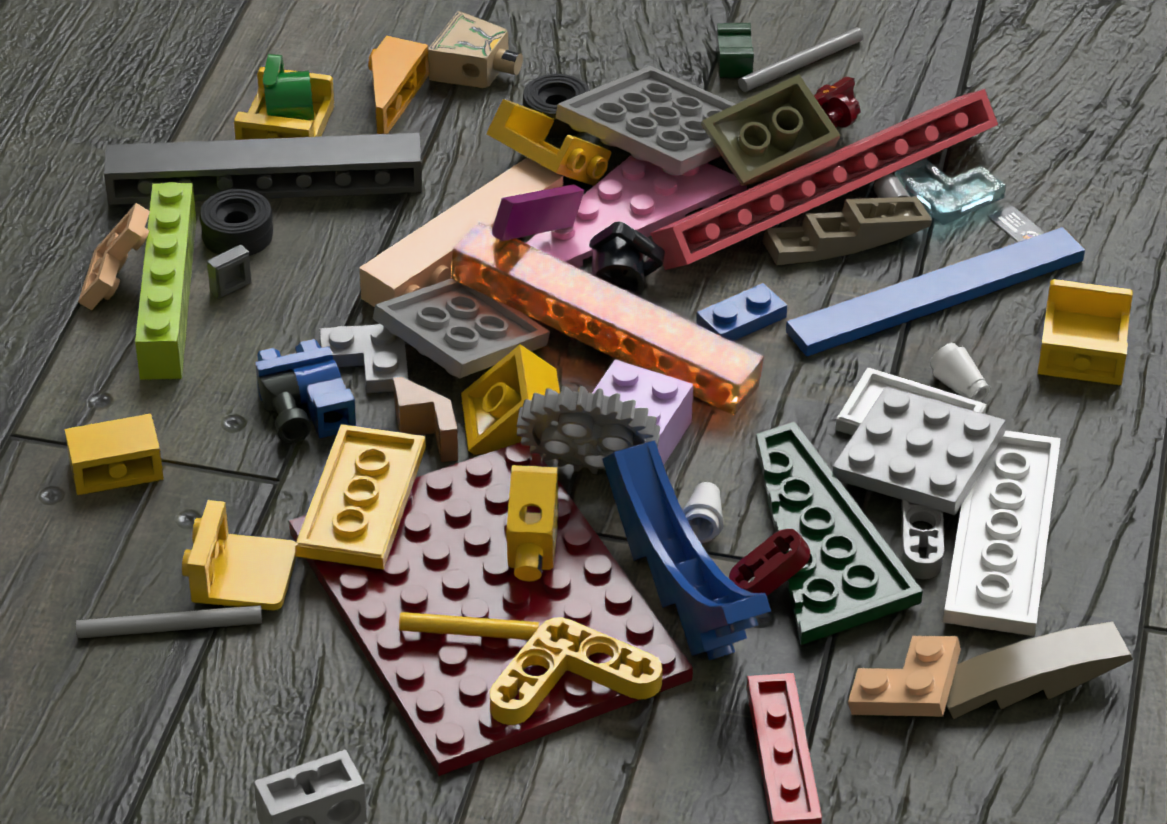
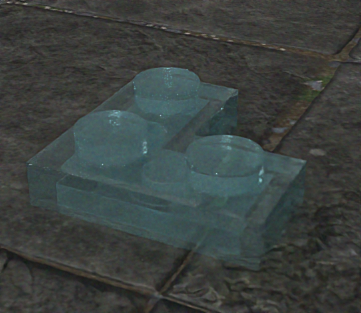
(954, 197)

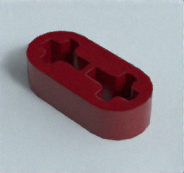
(770, 564)

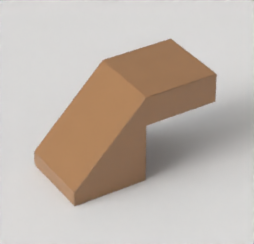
(426, 412)

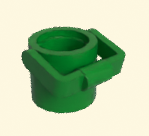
(287, 93)

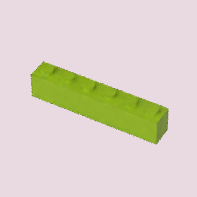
(166, 282)

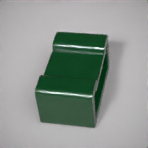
(734, 50)

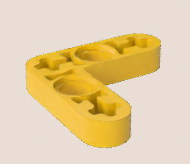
(554, 649)

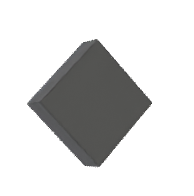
(229, 271)

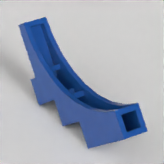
(707, 601)

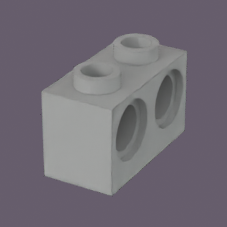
(313, 793)

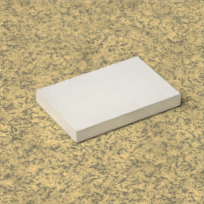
(872, 385)

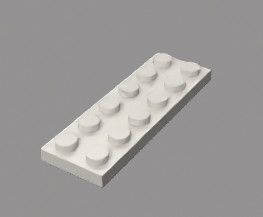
(1004, 537)

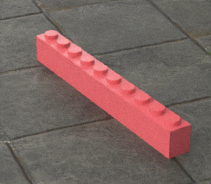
(824, 179)

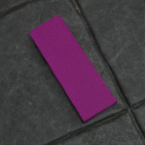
(537, 212)

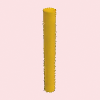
(467, 626)

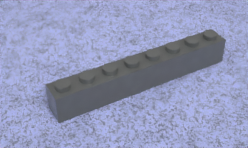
(268, 166)

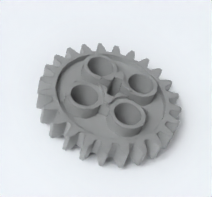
(583, 426)

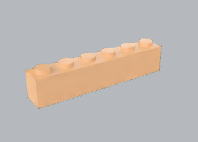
(427, 253)

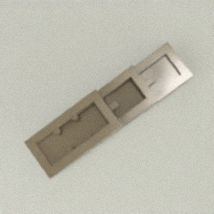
(855, 229)
(1036, 664)

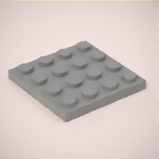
(649, 117)

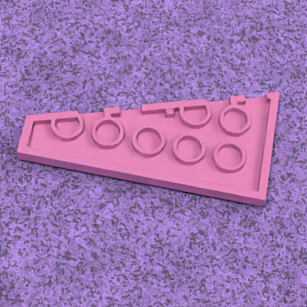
(639, 197)

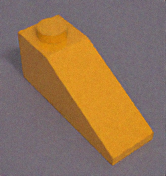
(397, 73)

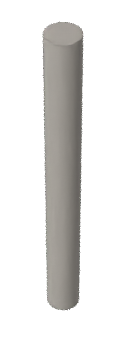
(800, 59)
(168, 622)

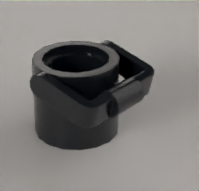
(620, 257)

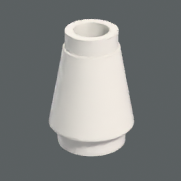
(958, 371)
(705, 511)

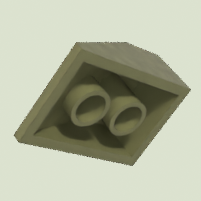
(772, 132)

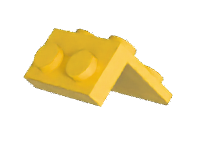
(236, 567)

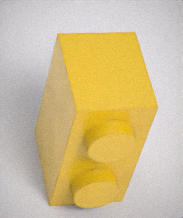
(114, 454)

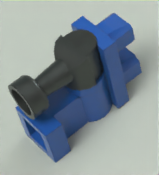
(300, 379)

